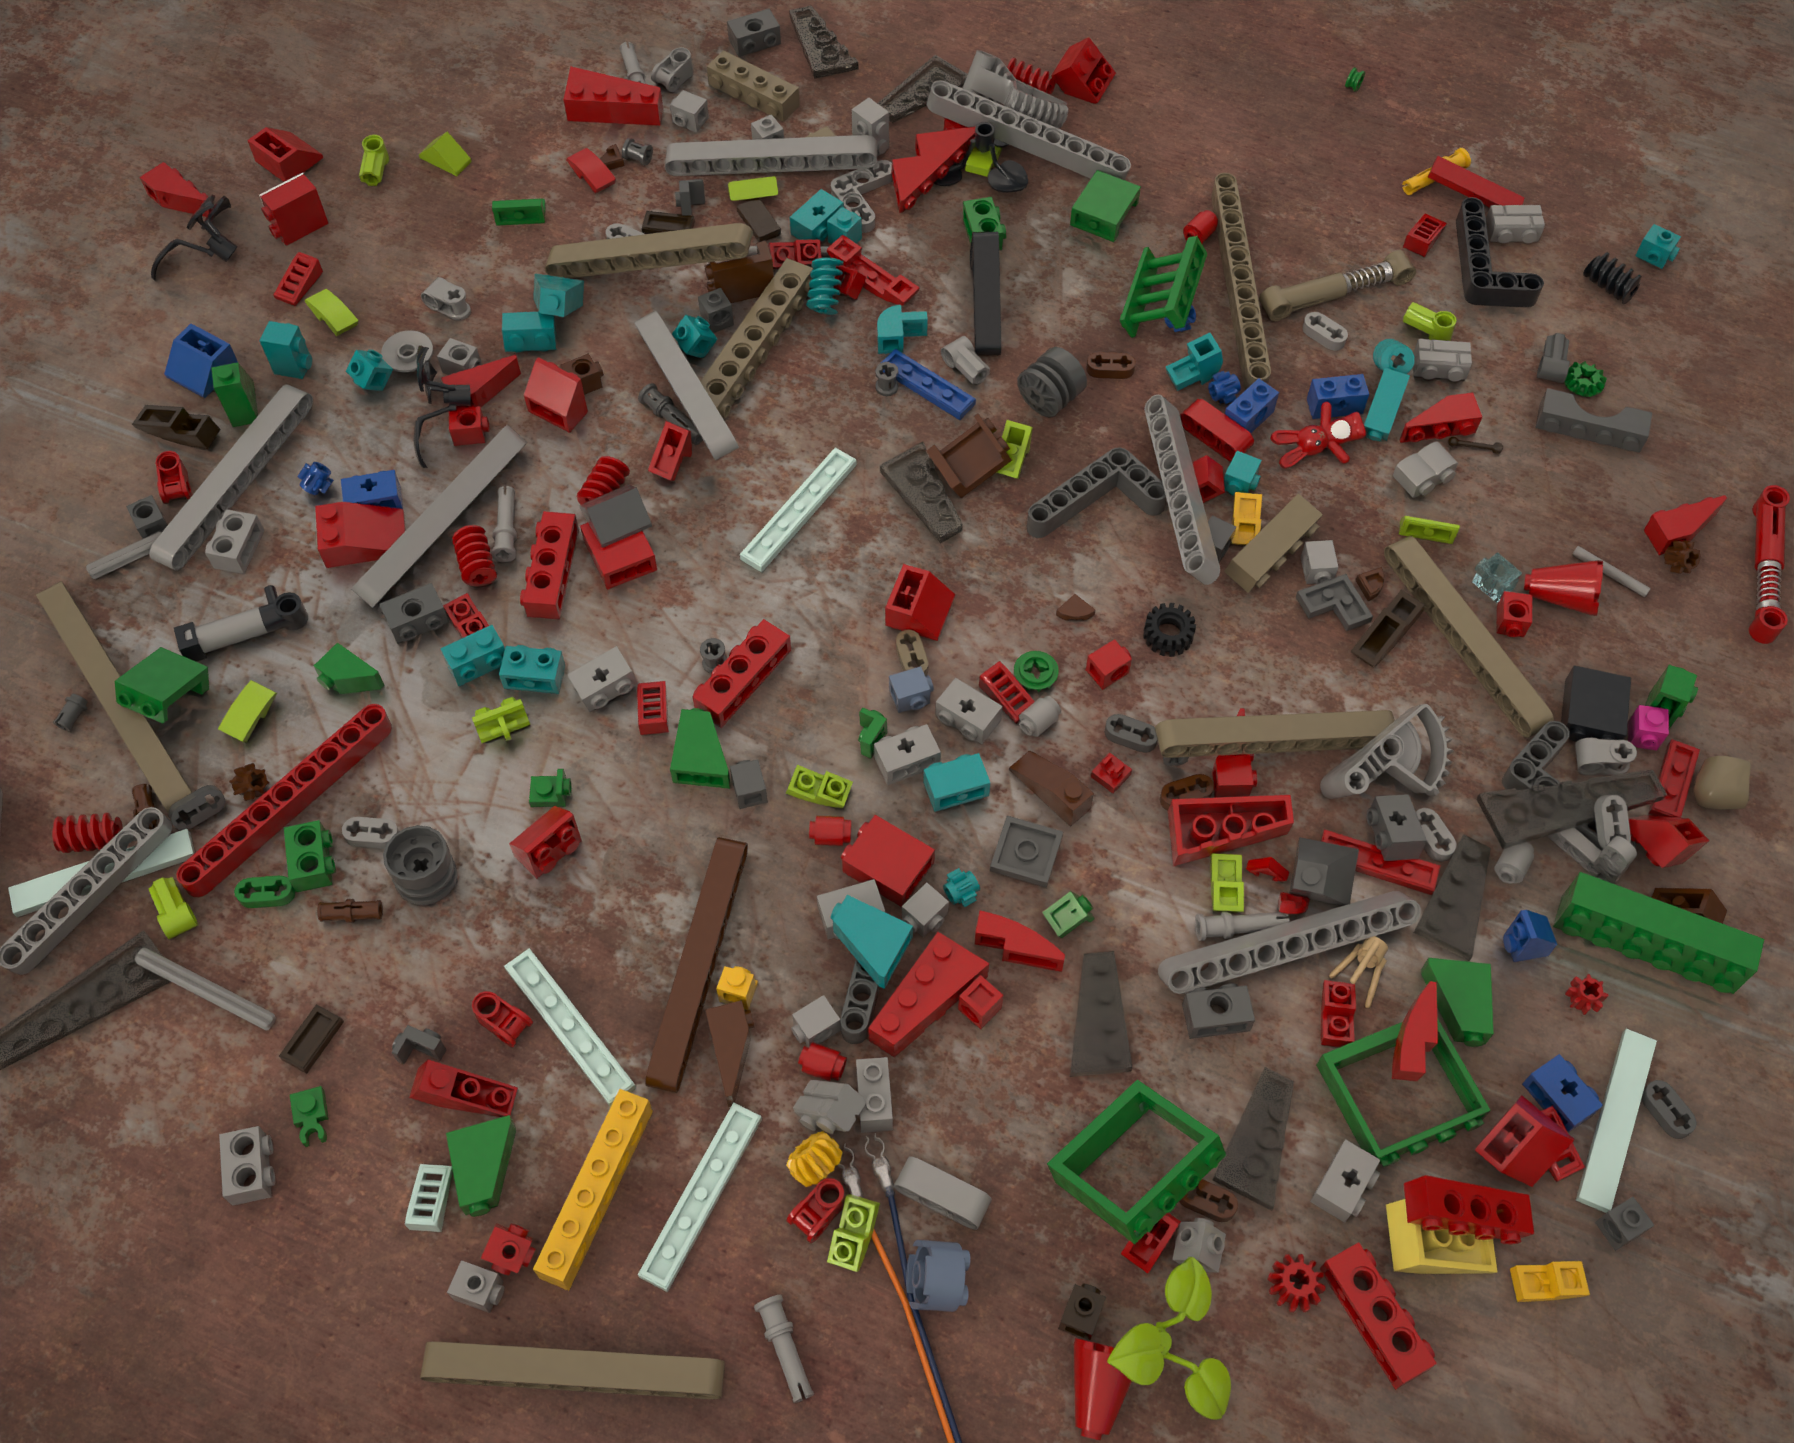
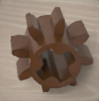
(1682, 556)
(249, 782)

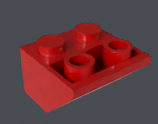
(1084, 72)
(282, 153)
(555, 395)
(918, 603)
(1667, 839)
(546, 841)
(1524, 1143)

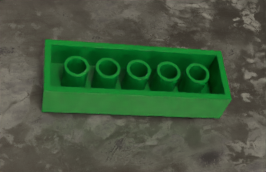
(1658, 933)

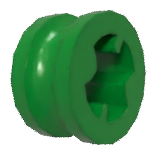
(1355, 79)

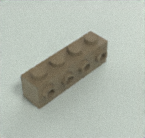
(753, 86)
(1273, 543)

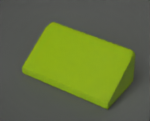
(752, 188)
(1428, 529)

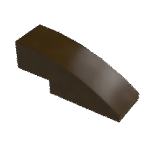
(177, 425)
(1388, 629)

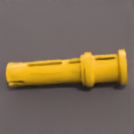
(1421, 180)

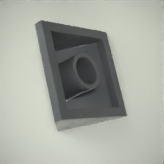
(616, 515)

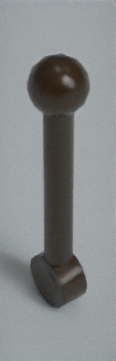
(1496, 447)

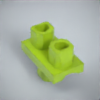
(500, 720)

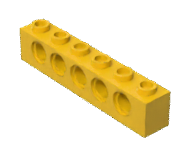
(593, 1190)

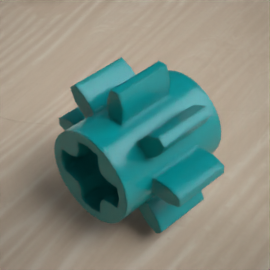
(961, 887)

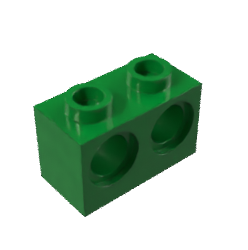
(983, 216)
(302, 857)

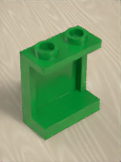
(1104, 205)
(159, 683)

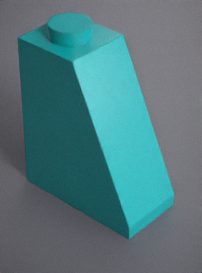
(557, 294)
(1385, 404)
(871, 937)

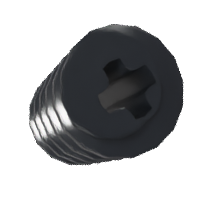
(1613, 277)

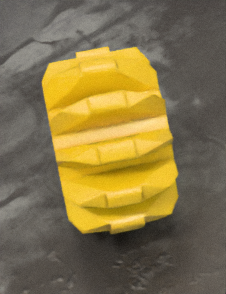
(814, 1159)

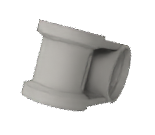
(673, 69)
(446, 299)
(1601, 756)

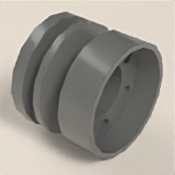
(1052, 381)
(420, 865)

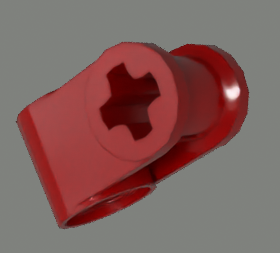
(172, 477)
(505, 1021)
(816, 1210)

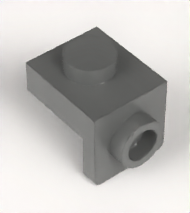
(690, 194)
(422, 1041)

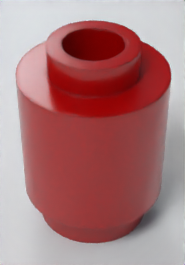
(1202, 226)
(830, 830)
(822, 1062)

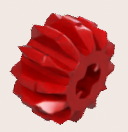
(1309, 1290)

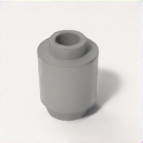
(1039, 716)
(1514, 863)

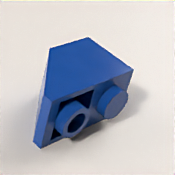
(1529, 937)

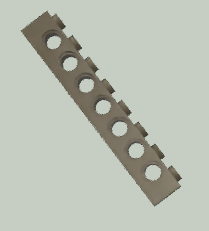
(757, 335)

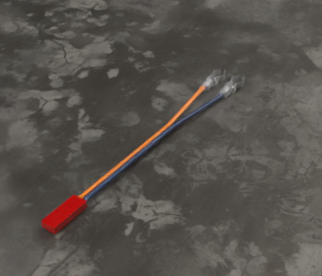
(882, 1171)

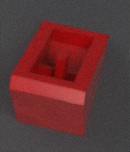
(1152, 1244)

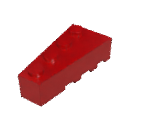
(611, 99)
(1225, 824)
(925, 993)

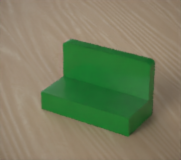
(519, 211)

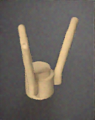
(1369, 954)

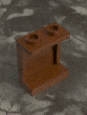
(742, 277)
(971, 457)

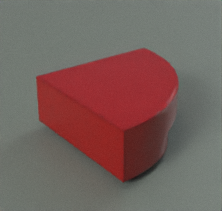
(1268, 866)
(1292, 903)

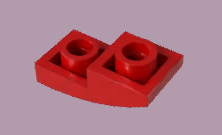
(592, 169)
(800, 251)
(465, 615)
(1337, 1013)

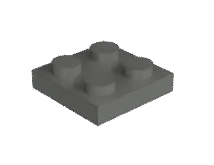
(1026, 851)

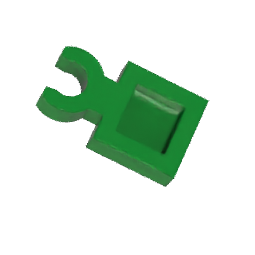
(309, 1110)

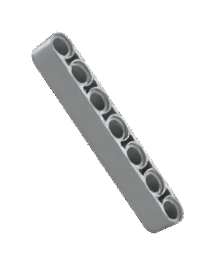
(70, 894)

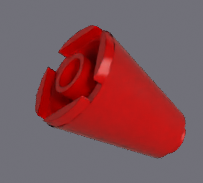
(1568, 585)
(1097, 1389)

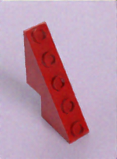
(933, 159)

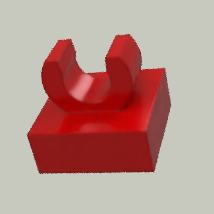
(1111, 773)

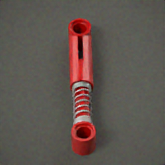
(1769, 562)

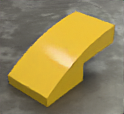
(1246, 517)
(1549, 1281)

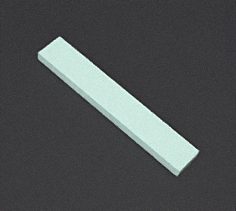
(798, 510)
(37, 892)
(569, 1026)
(1616, 1121)
(699, 1197)

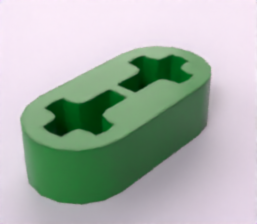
(265, 891)

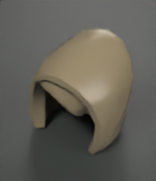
(1723, 783)

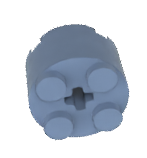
(937, 1276)

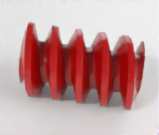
(1033, 79)
(604, 478)
(474, 556)
(84, 834)

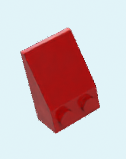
(356, 532)

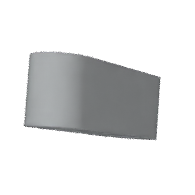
(942, 1193)

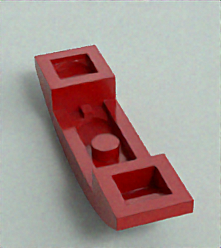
(877, 281)

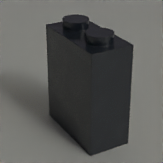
(1596, 704)

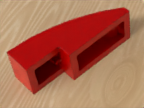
(1018, 942)
(1416, 1036)

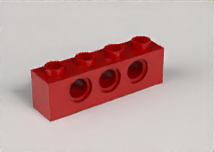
(548, 601)
(740, 686)
(1468, 1209)
(1378, 1334)

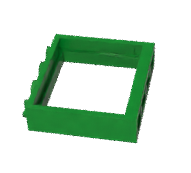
(1381, 1041)
(1105, 1130)

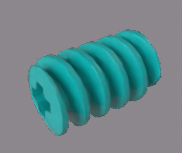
(823, 285)
(1386, 349)

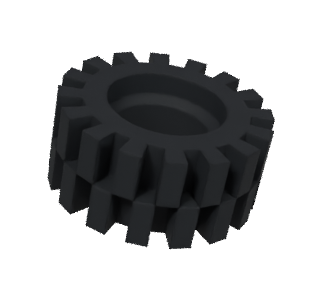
(1172, 616)

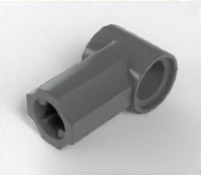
(1554, 361)

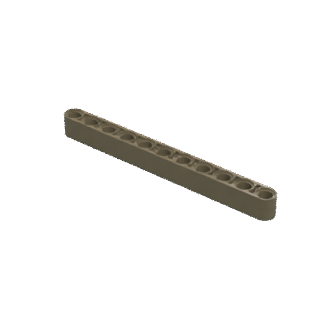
(1240, 281)
(101, 674)

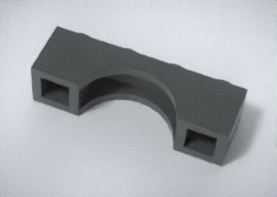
(1562, 415)

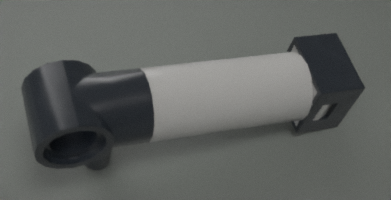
(280, 612)

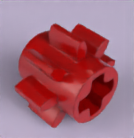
(1581, 1000)

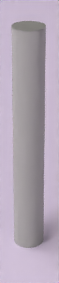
(1613, 572)

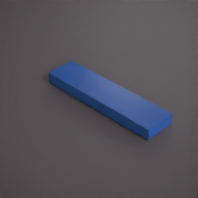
(931, 385)

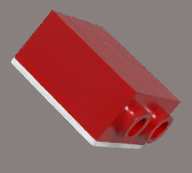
(293, 209)

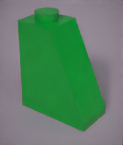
(235, 393)
(698, 752)
(1463, 998)
(480, 1163)

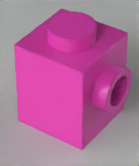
(1648, 727)

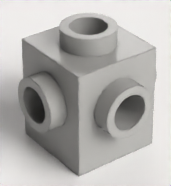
(1200, 1241)

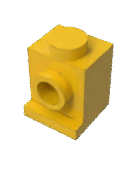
(738, 983)

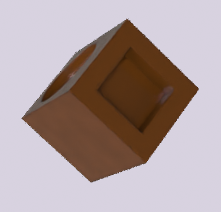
(587, 370)

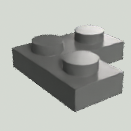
(1336, 595)

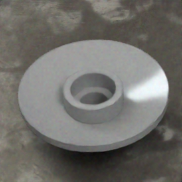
(401, 350)

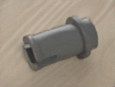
(70, 712)

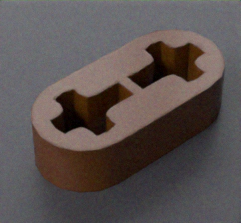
(1110, 365)
(1185, 789)
(1208, 1208)

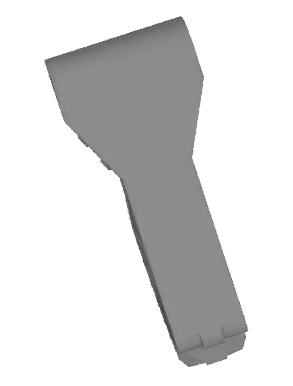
(995, 82)
(1404, 757)

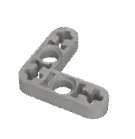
(849, 190)
(1605, 864)

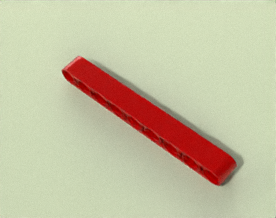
(281, 811)

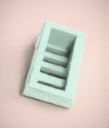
(428, 1223)

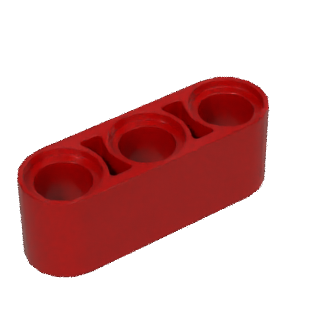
(1216, 429)

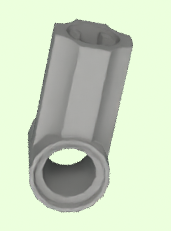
(963, 357)

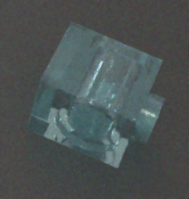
(1496, 576)

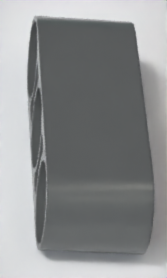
(859, 1010)

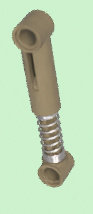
(1280, 301)

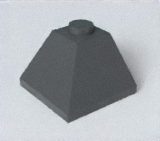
(1324, 871)

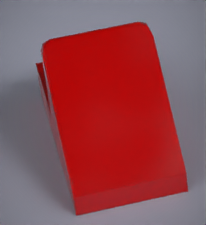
(670, 450)

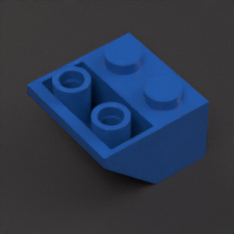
(193, 356)

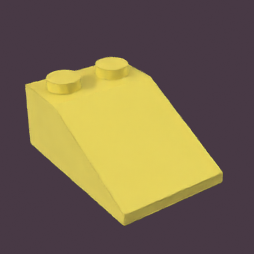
(1435, 1251)

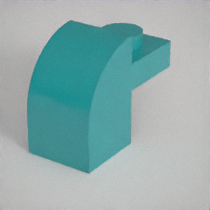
(895, 325)
(1201, 363)

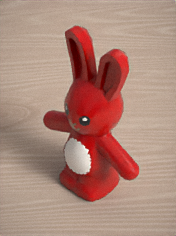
(1315, 438)

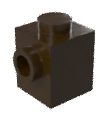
(1082, 1311)

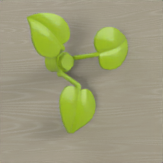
(1145, 1346)

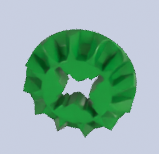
(1584, 386)
(1044, 663)

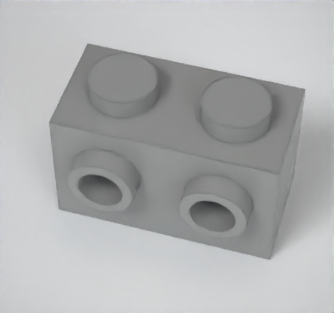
(872, 120)

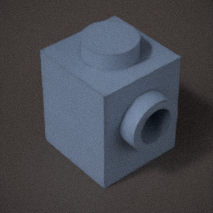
(910, 689)

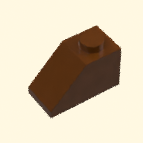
(1698, 901)

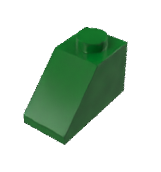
(346, 672)

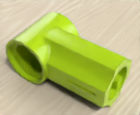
(373, 160)
(1437, 325)
(174, 913)

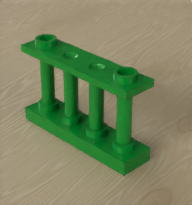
(1179, 296)

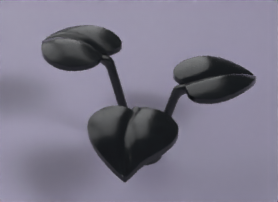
(1004, 178)
(218, 243)
(453, 394)

